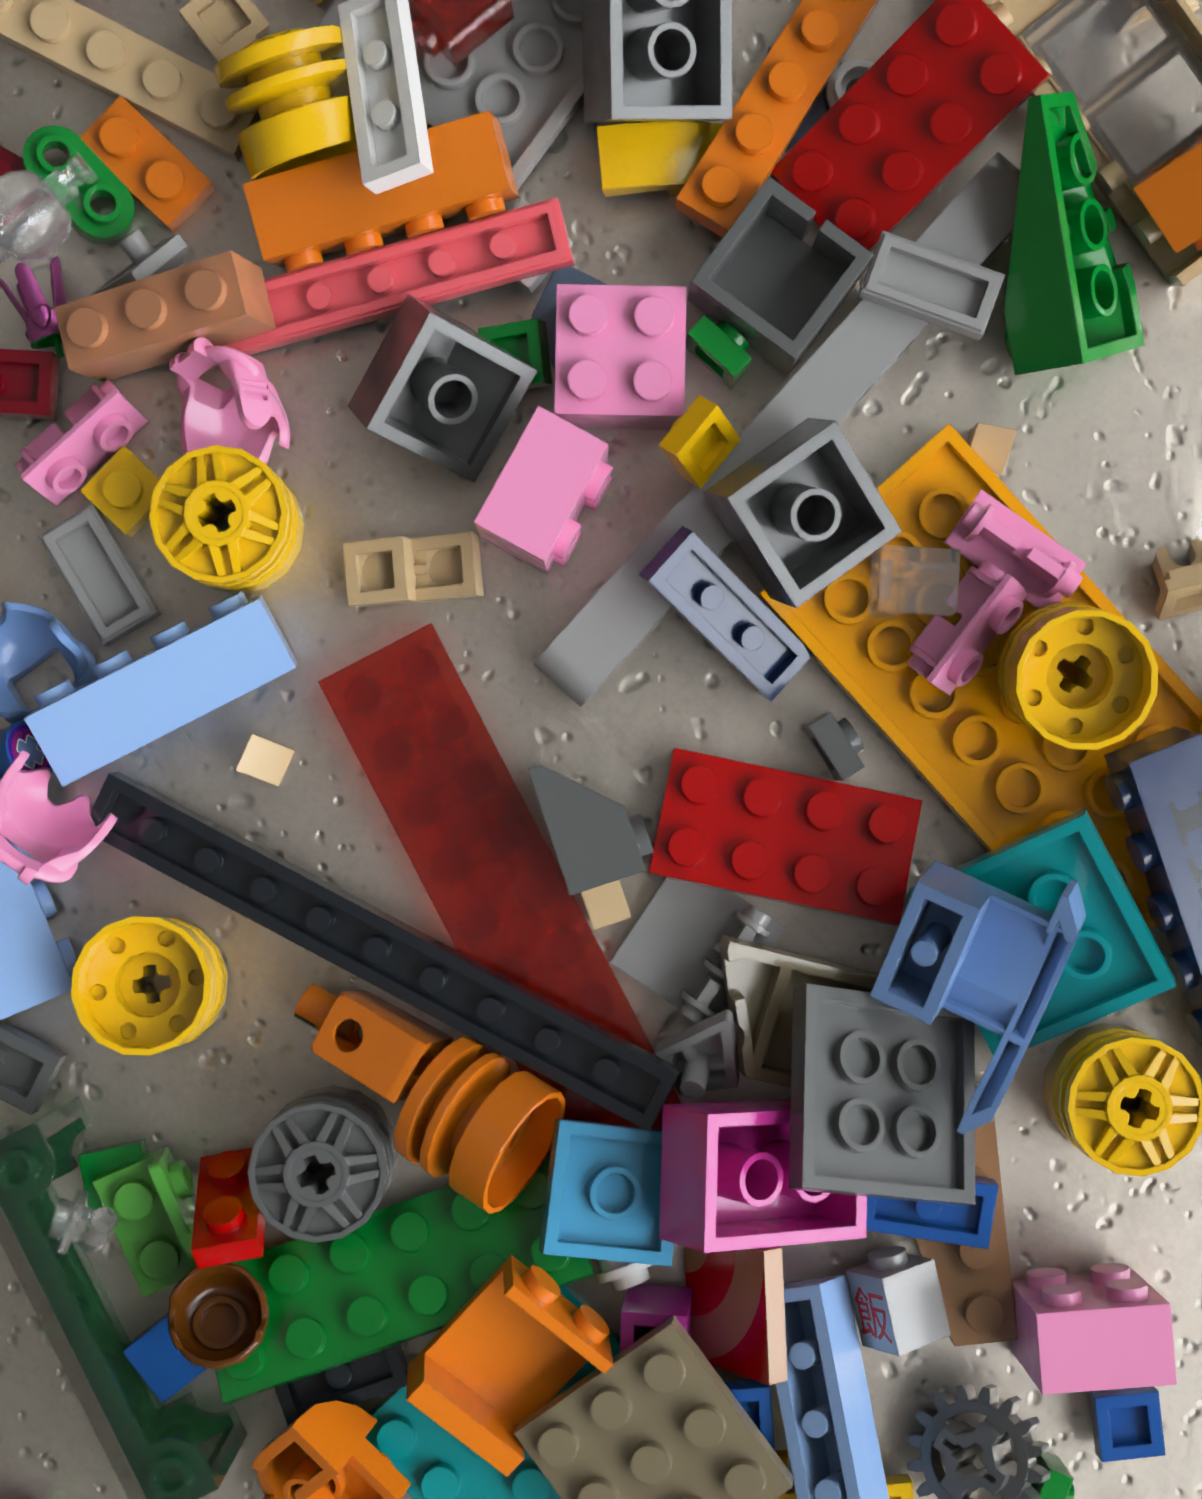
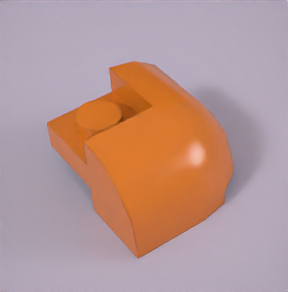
(328, 1458)

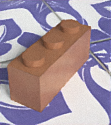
(162, 314)

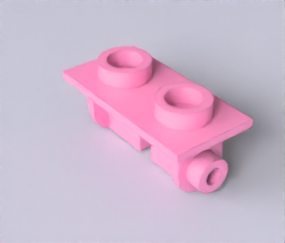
(62, 461)
(1017, 548)
(988, 606)

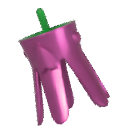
(38, 316)

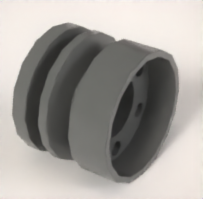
(336, 1128)

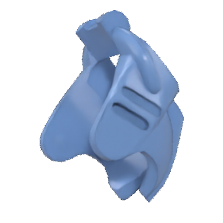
(26, 641)

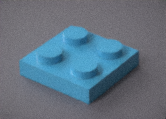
(604, 1194)

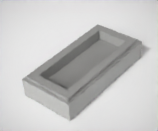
(931, 285)
(99, 575)

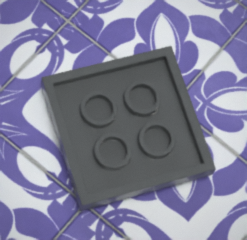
(879, 1099)

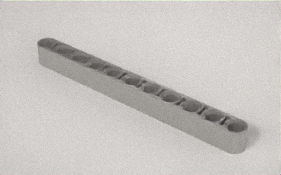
(821, 389)

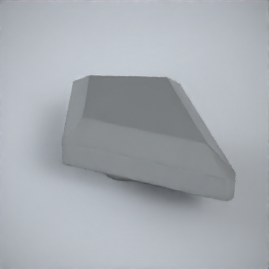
(146, 258)
(704, 1055)

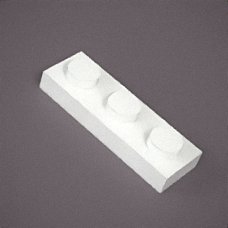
(385, 93)

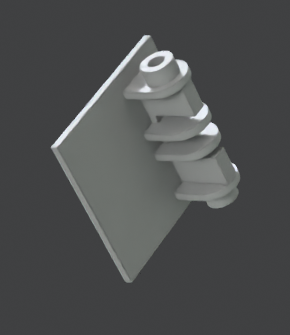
(678, 940)

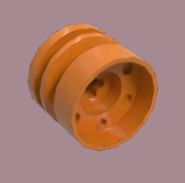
(478, 1124)

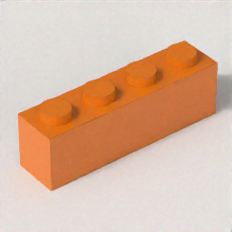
(329, 210)

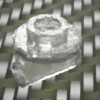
(81, 1224)

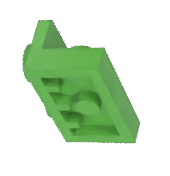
(152, 1217)

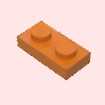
(148, 164)

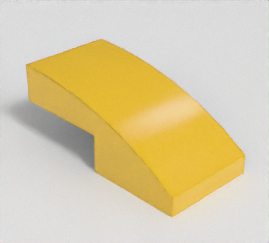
(651, 155)

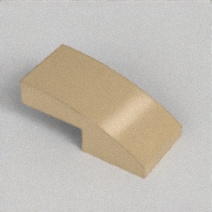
(413, 569)

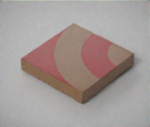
(739, 1310)

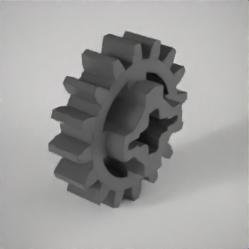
(955, 1441)

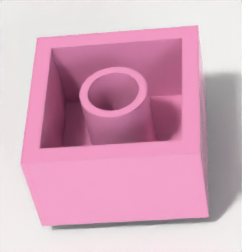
(620, 355)
(544, 491)
(1092, 1330)

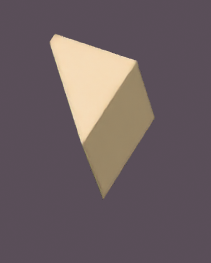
(992, 444)
(265, 759)
(606, 904)

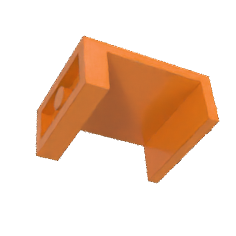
(505, 1360)

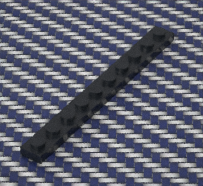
(385, 951)

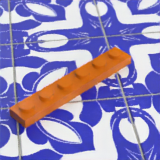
(771, 110)

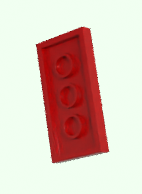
(911, 119)
(785, 837)

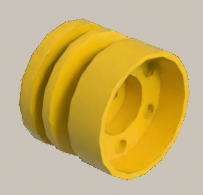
(290, 86)
(262, 531)
(1113, 684)
(112, 991)
(1094, 1074)

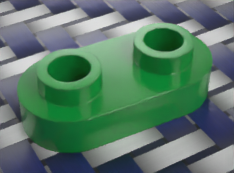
(87, 223)

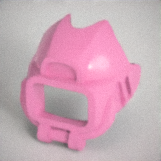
(239, 417)
(46, 831)

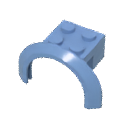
(983, 960)

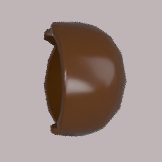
(217, 1315)

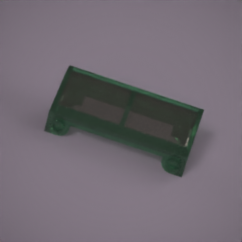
(151, 1446)

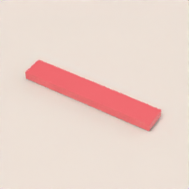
(427, 267)

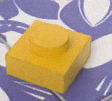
(699, 441)
(123, 491)

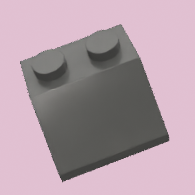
(440, 389)
(589, 832)

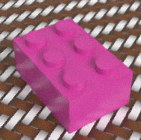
(731, 1182)

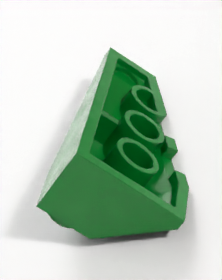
(1063, 283)

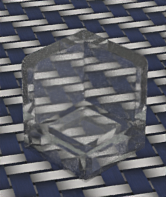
(914, 581)

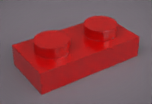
(226, 1217)

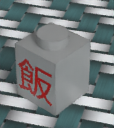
(897, 1301)

